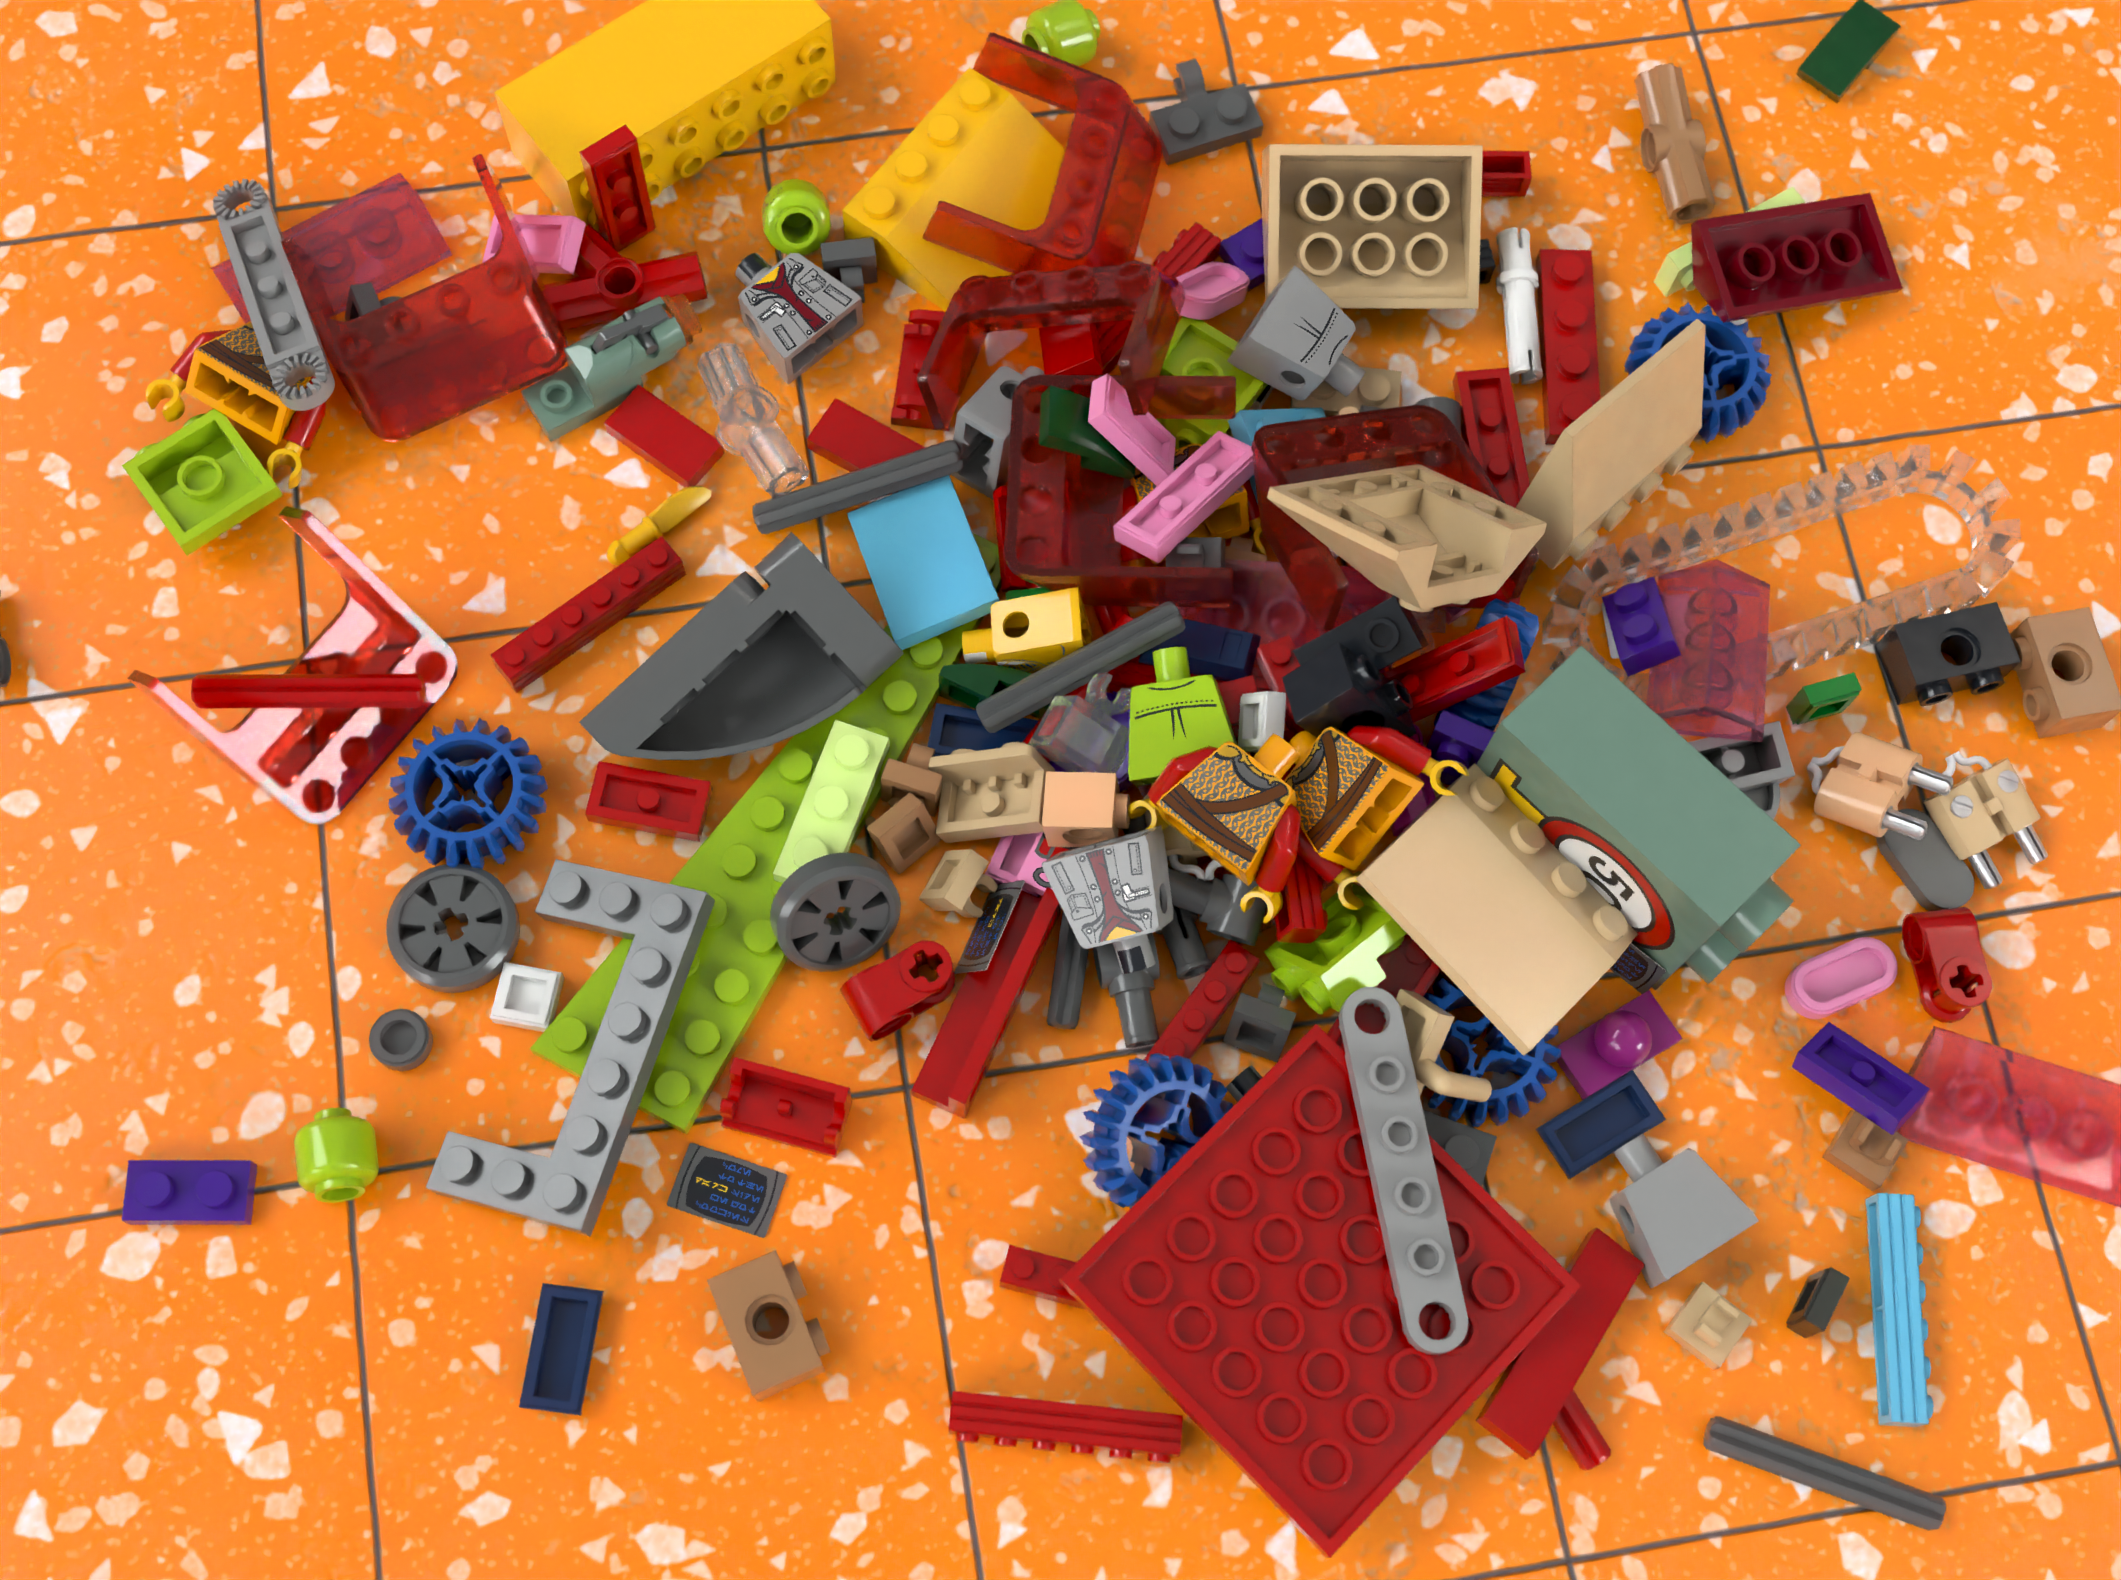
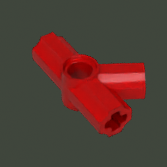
(604, 274)

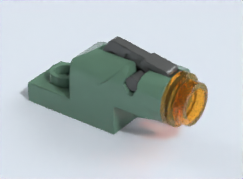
(611, 363)

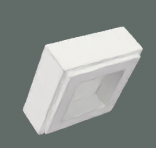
(1260, 718)
(527, 997)

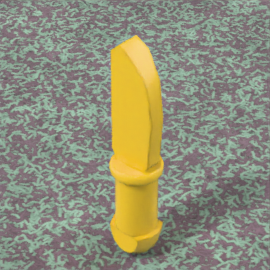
(661, 520)

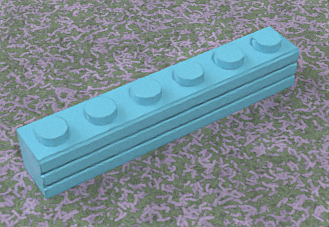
(1898, 1310)

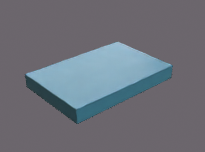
(923, 561)

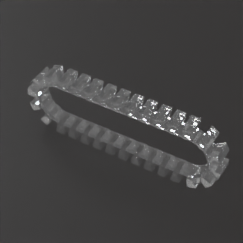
(1787, 511)

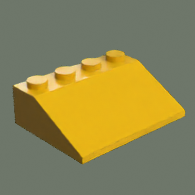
(969, 151)

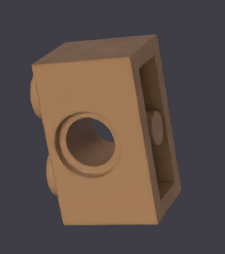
(2073, 647)
(742, 1297)

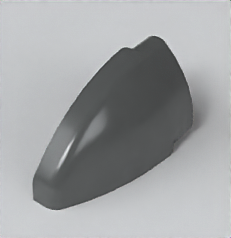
(749, 666)

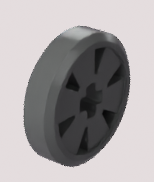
(823, 887)
(436, 959)

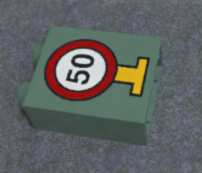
(1642, 817)

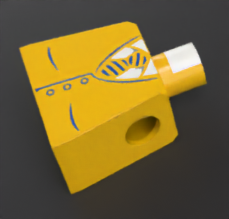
(1030, 631)

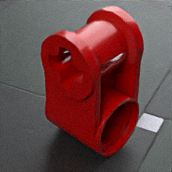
(1947, 958)
(894, 993)

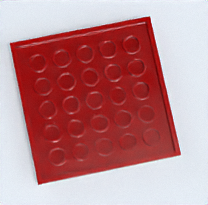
(1272, 1307)

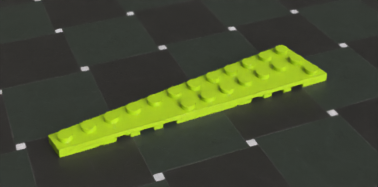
(736, 868)

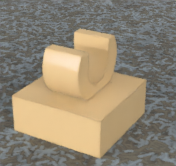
(955, 880)
(1708, 1325)

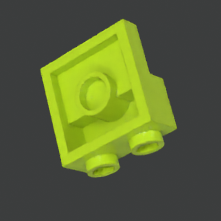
(1204, 351)
(202, 480)
(1340, 957)

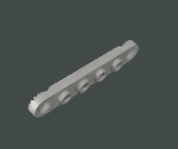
(273, 296)
(1402, 1171)

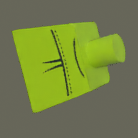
(1173, 716)

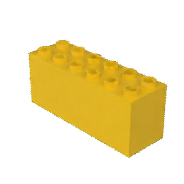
(679, 77)

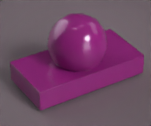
(1617, 1044)

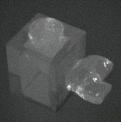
(1081, 732)

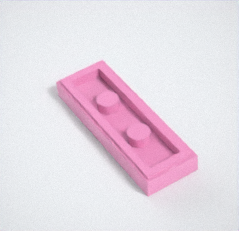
(1186, 497)

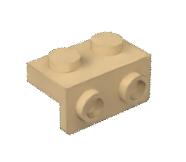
(990, 792)

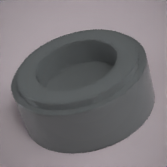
(401, 1040)

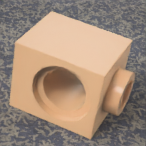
(1083, 808)

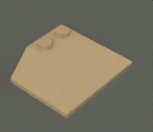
(1414, 532)

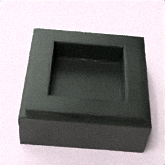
(1817, 1302)

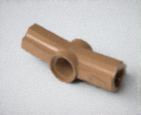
(1673, 144)

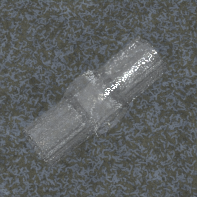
(748, 420)

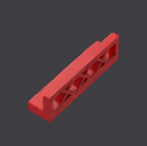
(986, 1008)

